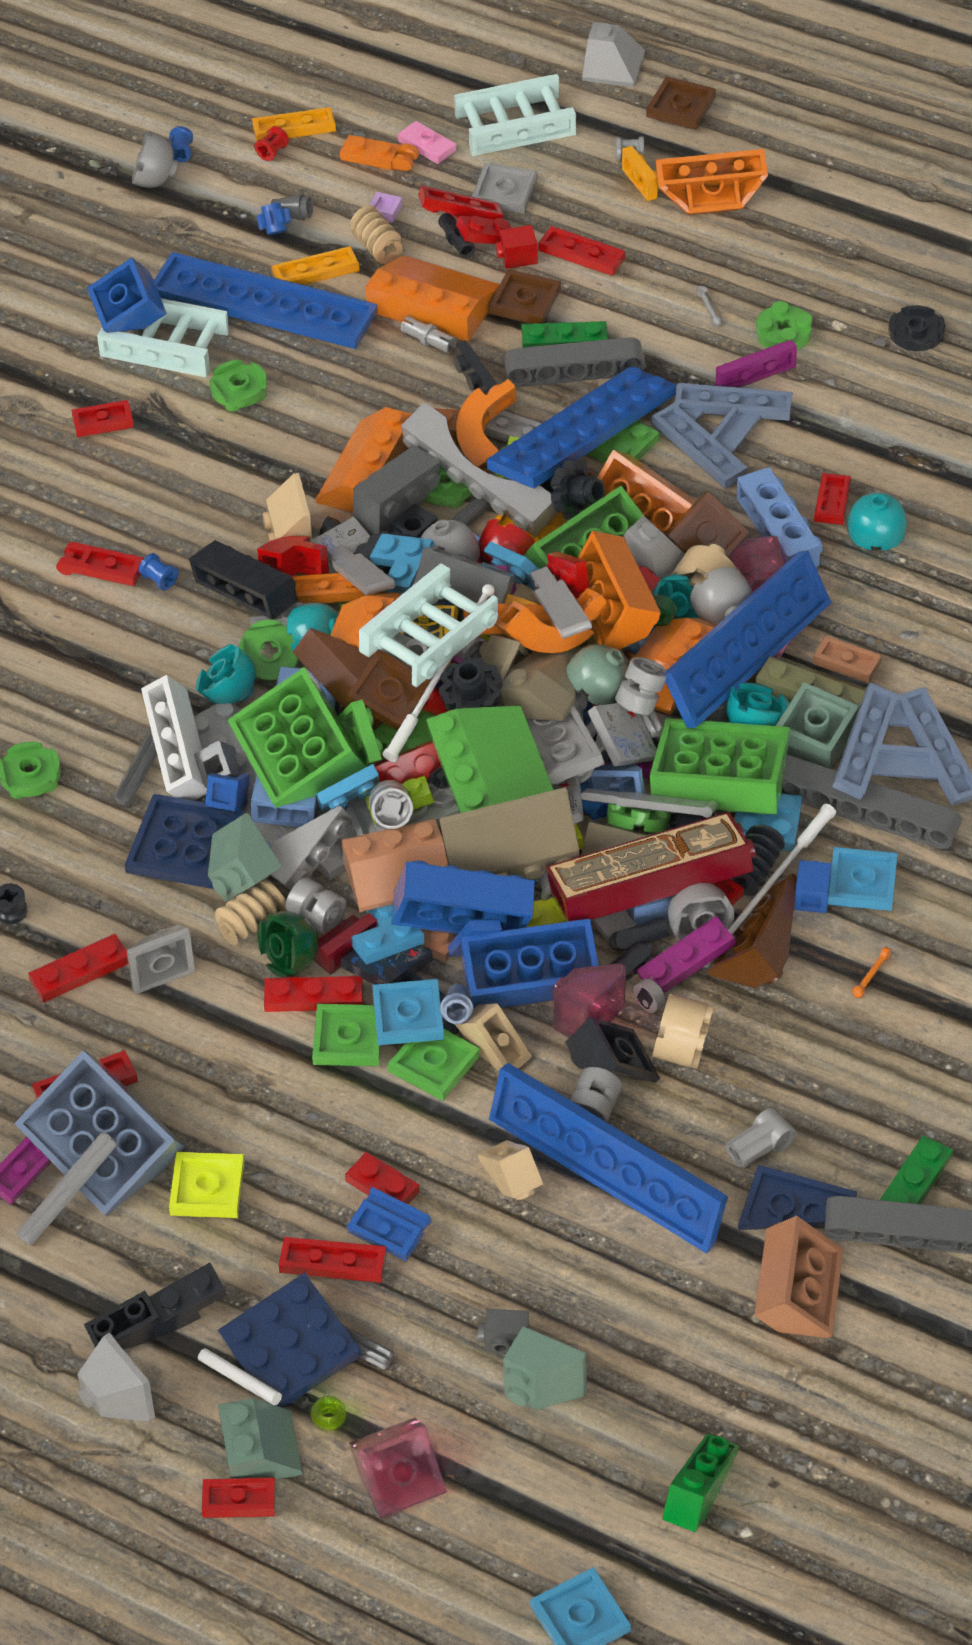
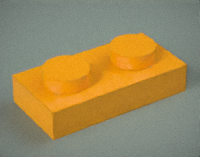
(640, 173)

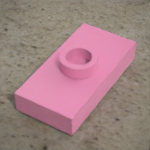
(429, 142)

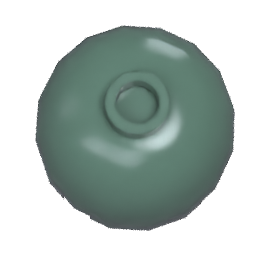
(598, 672)

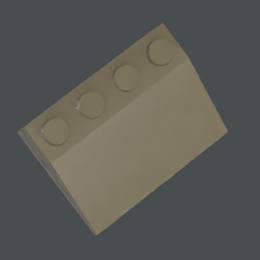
(513, 836)

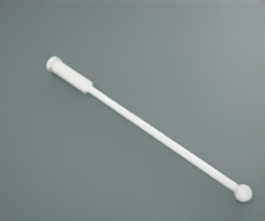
(391, 753)
(826, 813)

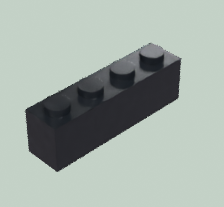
(244, 579)

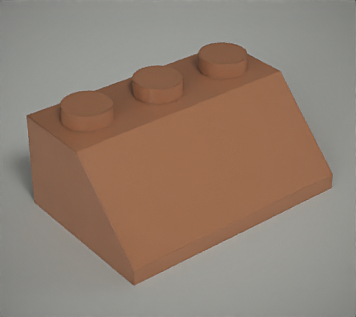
(379, 857)
(798, 1280)

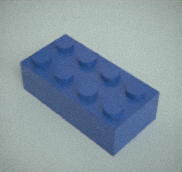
(449, 897)
(524, 962)

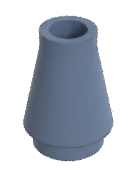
(456, 1005)

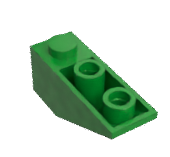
(699, 1482)

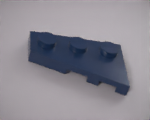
(782, 1195)

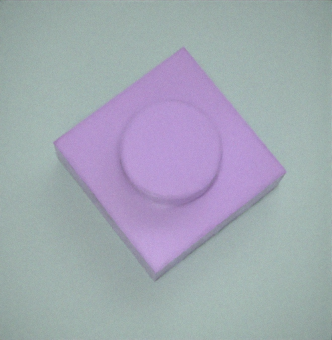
(387, 205)

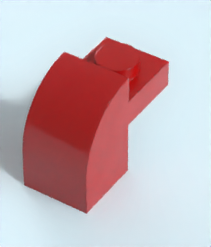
(295, 555)

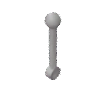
(701, 291)

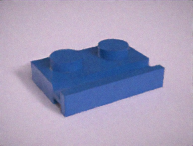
(389, 1223)

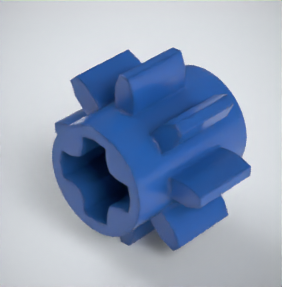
(274, 218)

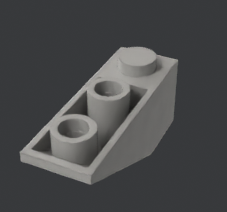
(308, 846)

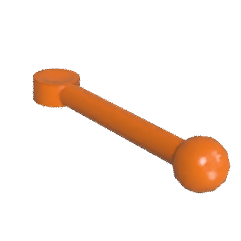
(858, 991)

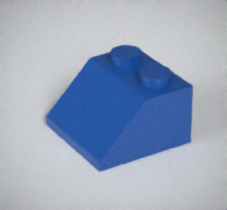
(126, 298)

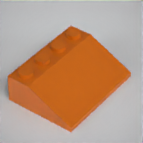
(431, 295)

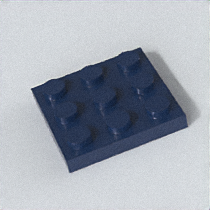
(177, 840)
(290, 1340)

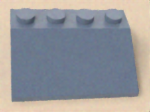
(81, 1107)

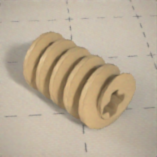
(376, 234)
(248, 909)

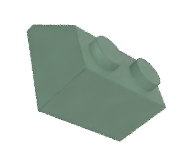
(818, 725)
(239, 858)
(543, 1371)
(259, 1440)

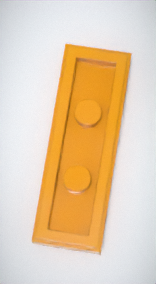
(297, 123)
(317, 267)

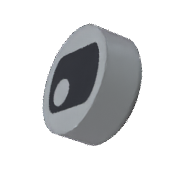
(649, 995)

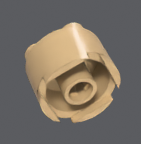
(700, 561)
(683, 1031)

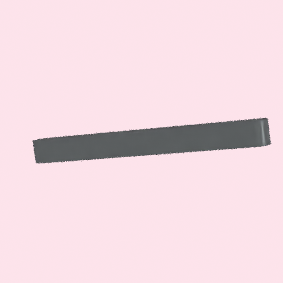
(878, 808)

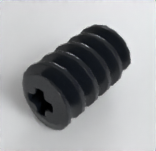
(767, 848)

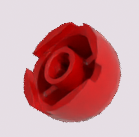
(507, 537)

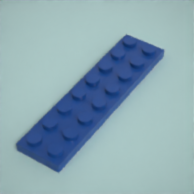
(265, 300)
(581, 426)
(746, 639)
(608, 1158)

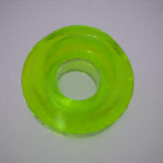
(325, 1405)

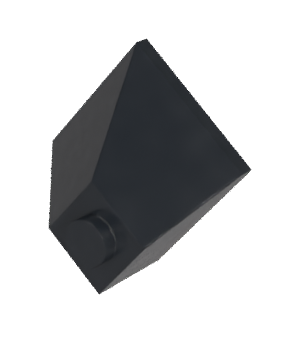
(610, 1048)

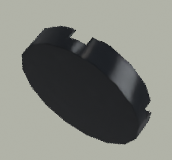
(916, 328)

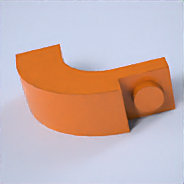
(475, 416)
(542, 636)

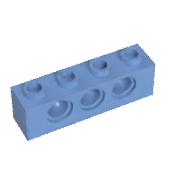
(777, 514)

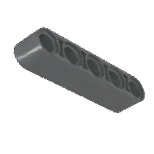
(572, 361)
(899, 1224)

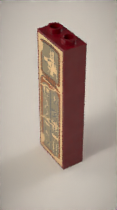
(650, 868)

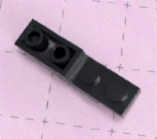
(163, 1312)

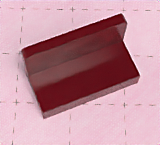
(338, 941)

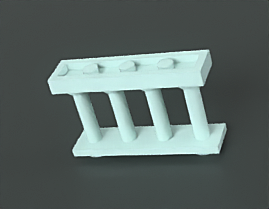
(520, 131)
(170, 353)
(418, 602)

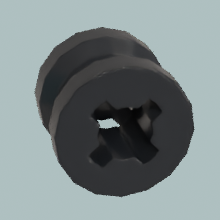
(12, 911)

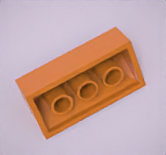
(371, 446)
(654, 495)
(617, 578)

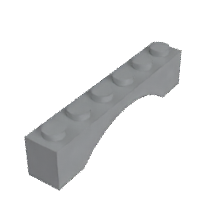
(526, 506)

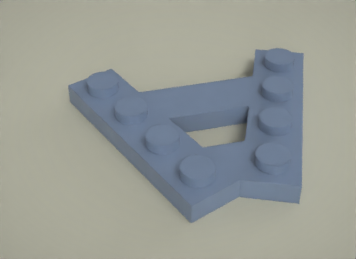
(742, 411)
(934, 758)

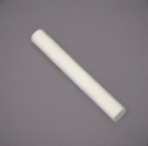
(240, 1376)

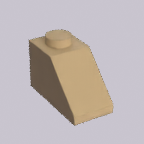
(494, 1036)
(511, 1169)

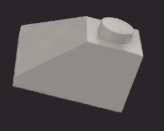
(612, 56)
(652, 548)
(160, 958)
(115, 1384)

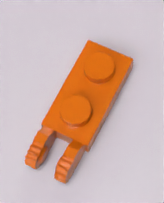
(378, 153)

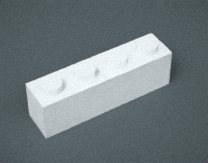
(174, 737)

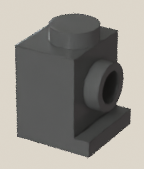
(217, 759)
(501, 1328)

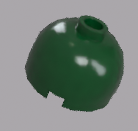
(288, 942)

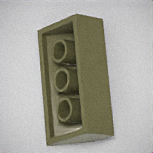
(787, 677)

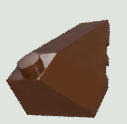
(333, 664)
(761, 939)

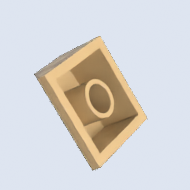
(288, 511)

